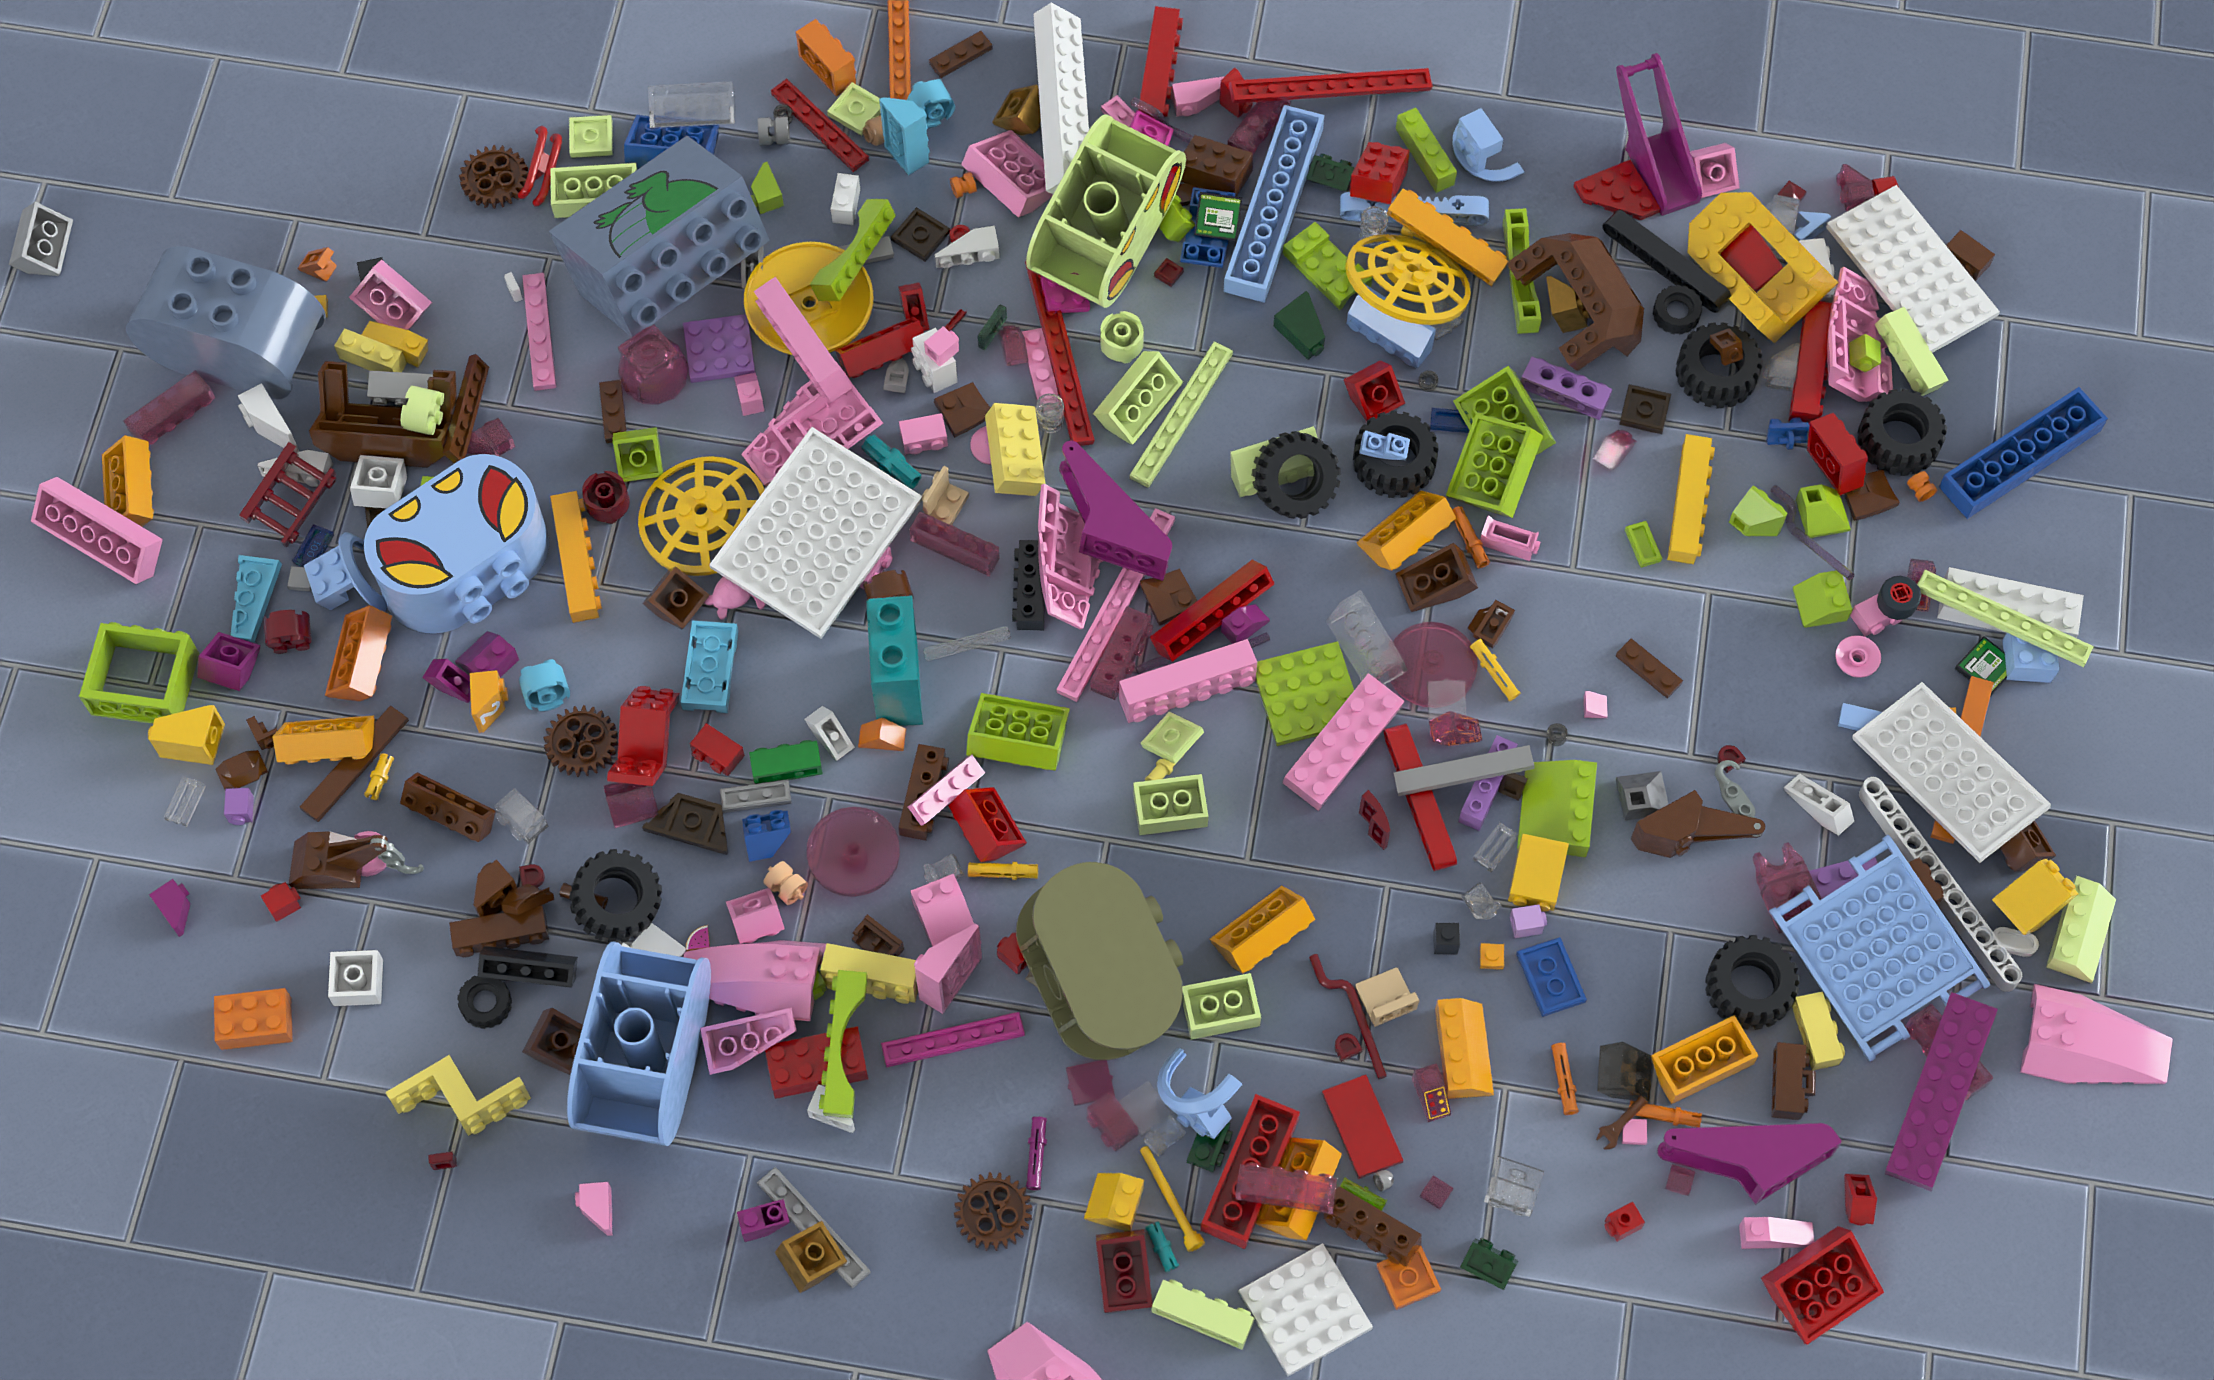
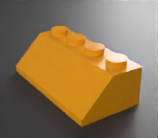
(128, 479)
(1407, 529)
(324, 739)
(1263, 929)
(1463, 1048)
(1703, 1059)
(1307, 1155)

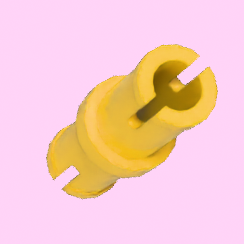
(379, 776)

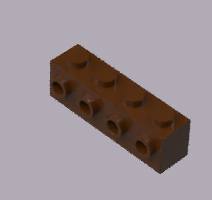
(926, 771)
(447, 807)
(1373, 1227)

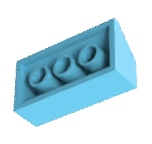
(905, 133)

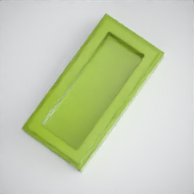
(1643, 544)

